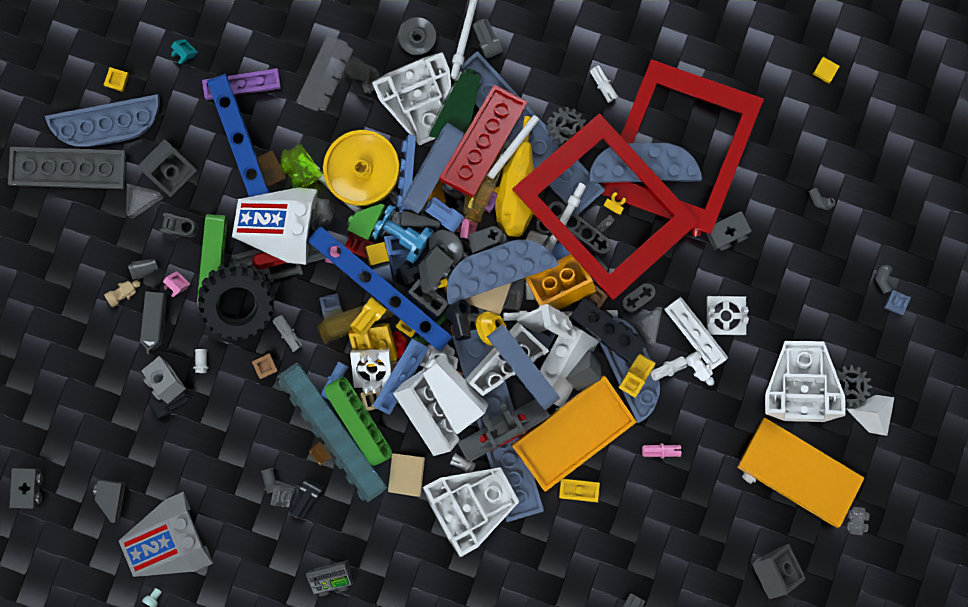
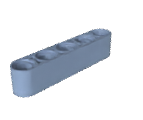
(432, 168)
(523, 367)

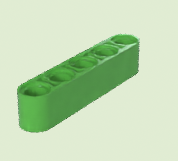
(213, 246)
(358, 421)

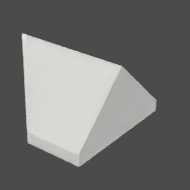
(874, 413)

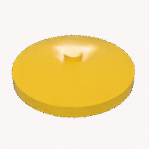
(361, 168)

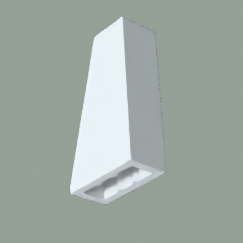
(454, 394)

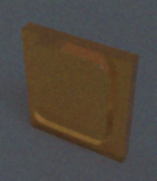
(269, 169)

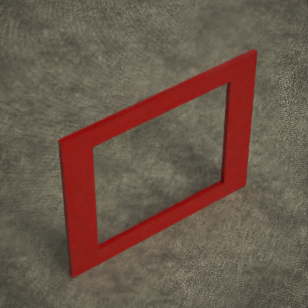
(703, 89)
(564, 158)

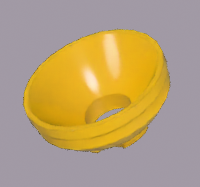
(486, 325)

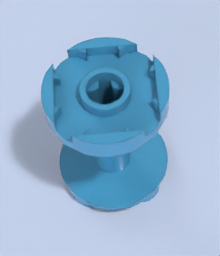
(408, 237)

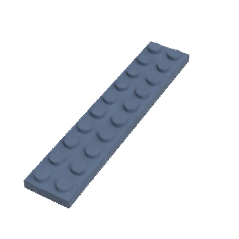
(541, 144)
(521, 480)

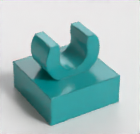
(184, 50)

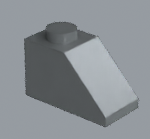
(110, 498)

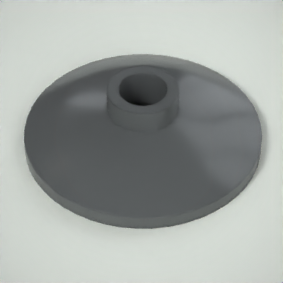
(414, 27)
(448, 243)

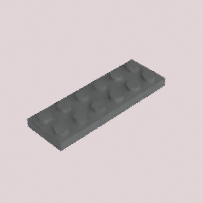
(67, 168)

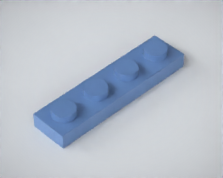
(406, 166)
(403, 371)

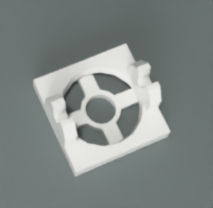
(740, 302)
(371, 356)

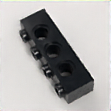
(596, 330)

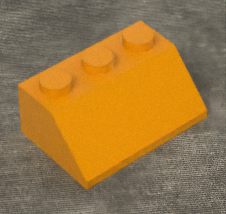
(561, 284)

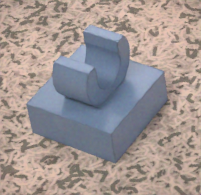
(897, 302)

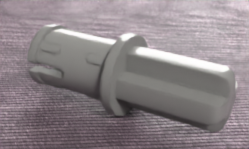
(287, 333)

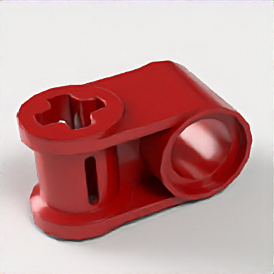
(357, 245)

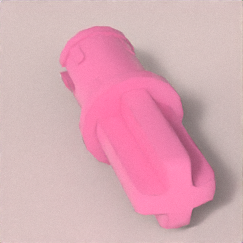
(661, 451)

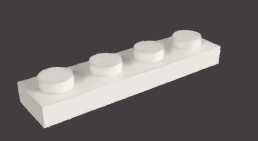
(696, 333)

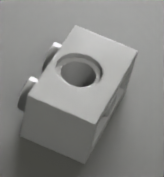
(163, 380)

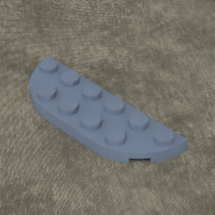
(105, 122)
(664, 159)
(497, 268)
(648, 395)

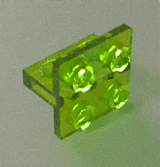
(299, 167)

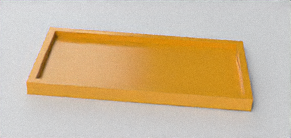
(573, 433)
(800, 472)

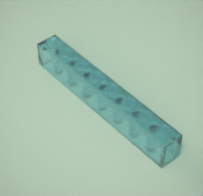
(332, 432)

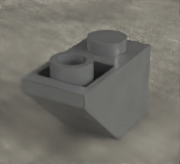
(432, 269)

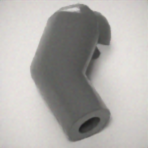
(451, 192)
(821, 202)
(882, 277)

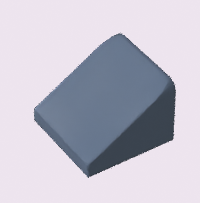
(331, 305)

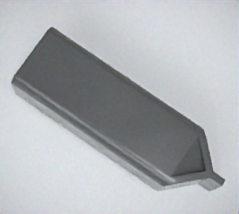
(153, 320)

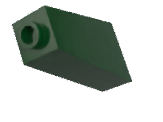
(458, 104)

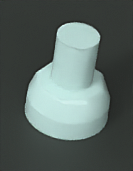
(152, 599)

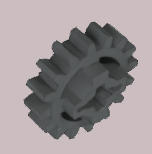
(567, 125)
(856, 391)

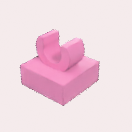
(466, 228)
(176, 283)

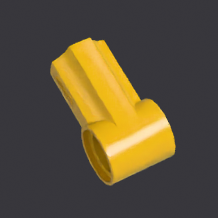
(370, 313)

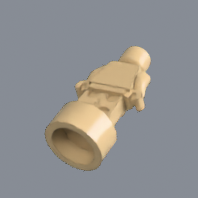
(126, 290)

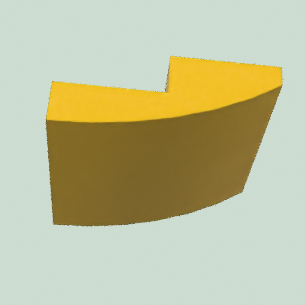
(377, 338)

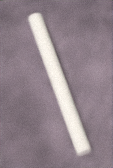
(513, 146)

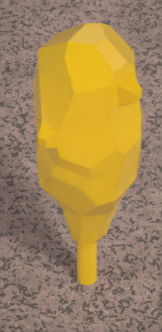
(510, 210)

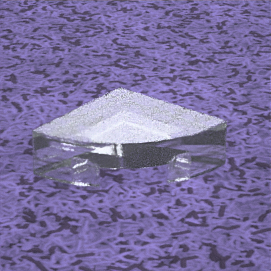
(605, 224)

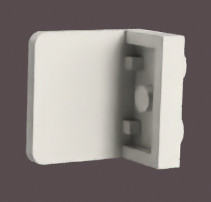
(547, 318)

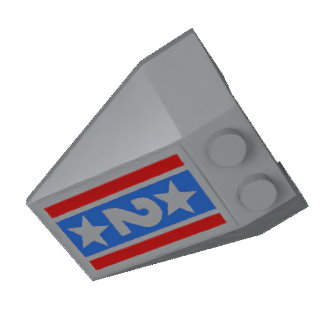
(165, 541)

